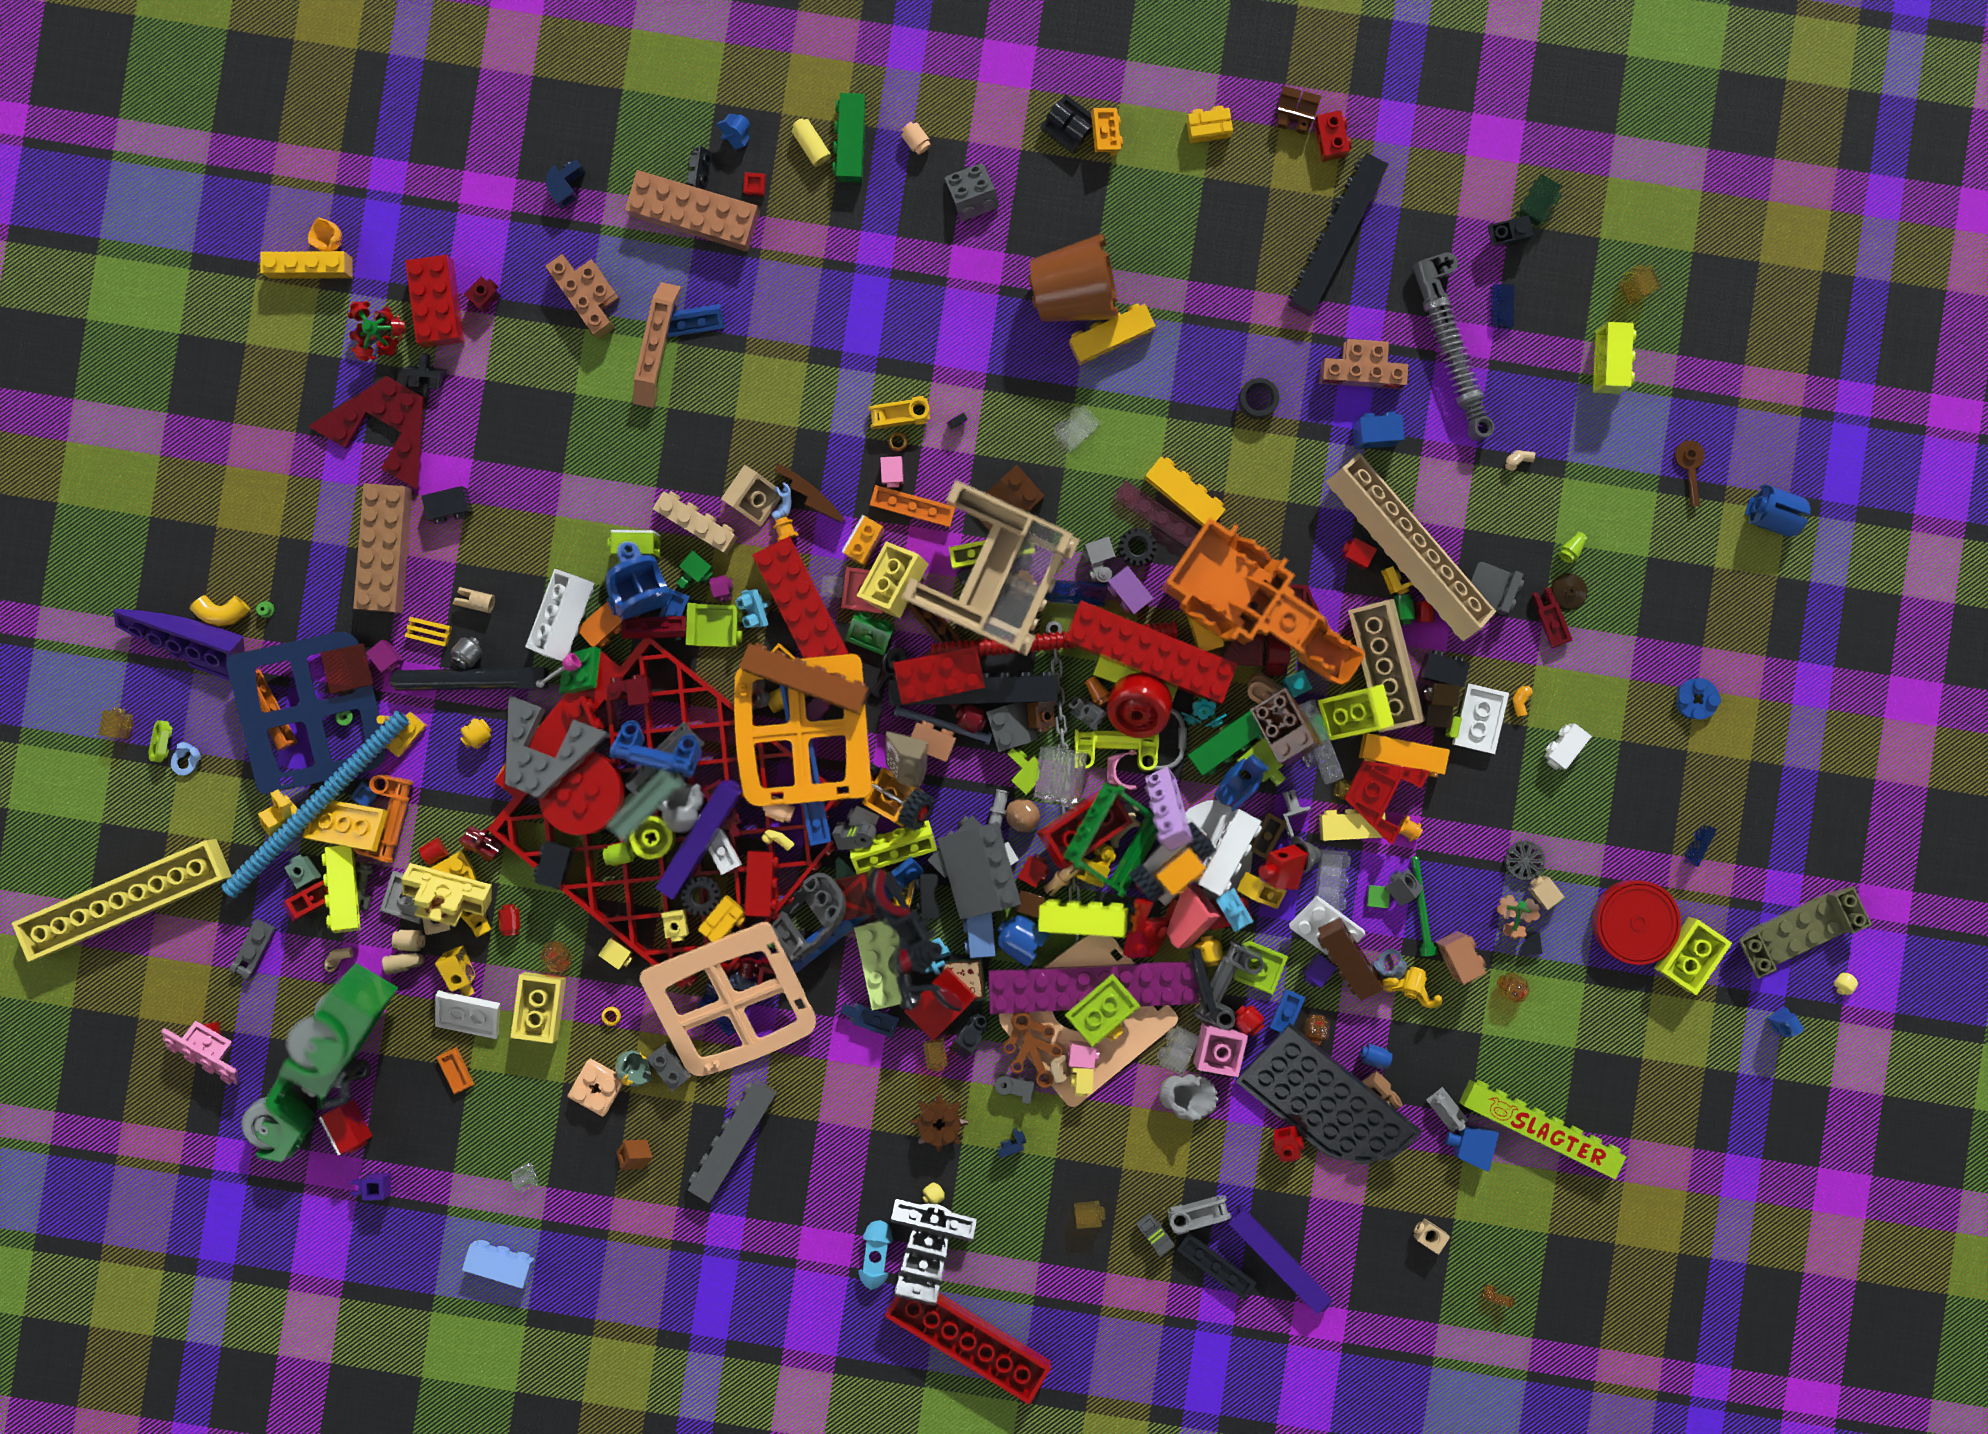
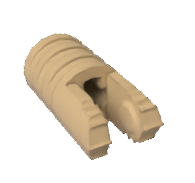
(477, 600)
(401, 962)

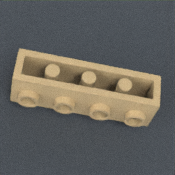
(694, 522)

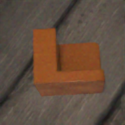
(634, 1154)

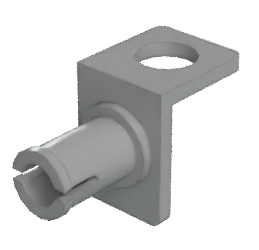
(1293, 810)

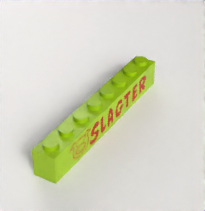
(1543, 1129)

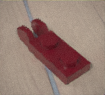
(1552, 619)

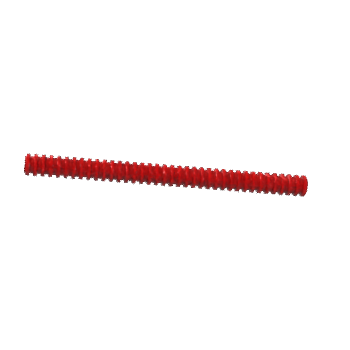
(1041, 642)

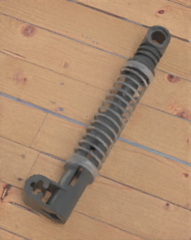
(1438, 307)

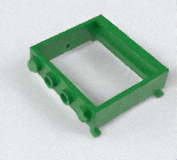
(1135, 852)

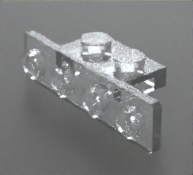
(1324, 755)

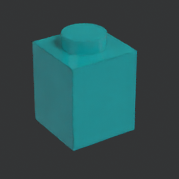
(1297, 683)

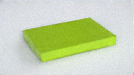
(1102, 1010)

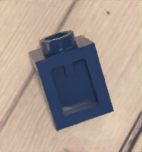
(1009, 1146)

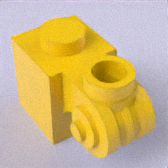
(1103, 857)

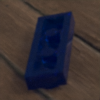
(1077, 591)

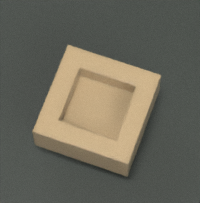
(1060, 1069)

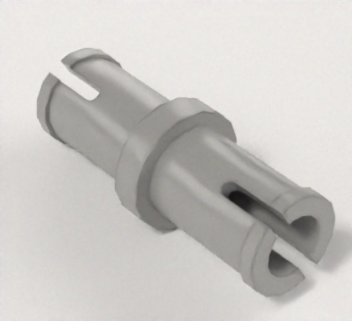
(999, 805)

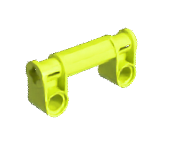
(1117, 740)

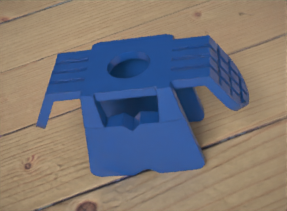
(1234, 784)

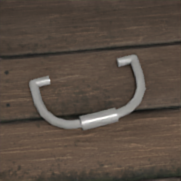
(1182, 744)

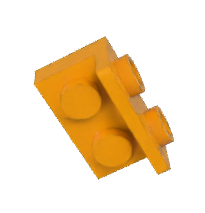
(1106, 130)

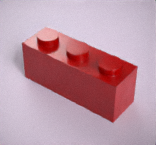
(761, 883)

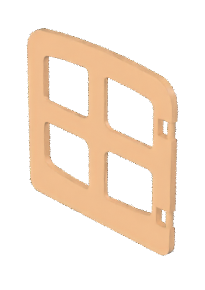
(730, 1002)

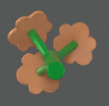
(1523, 910)

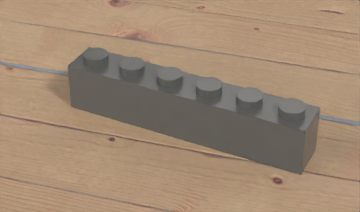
(731, 1142)

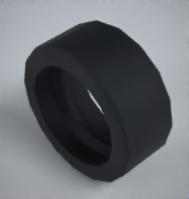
(1261, 382)

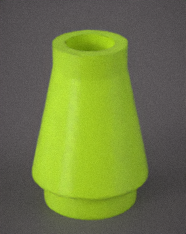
(1571, 550)

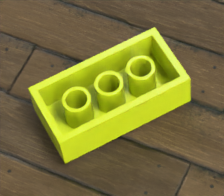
(1083, 919)

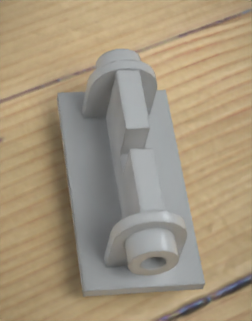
(1447, 1110)

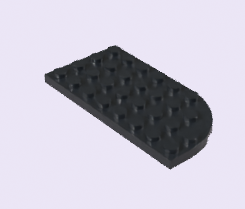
(1325, 1101)

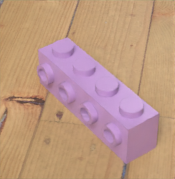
(1168, 809)

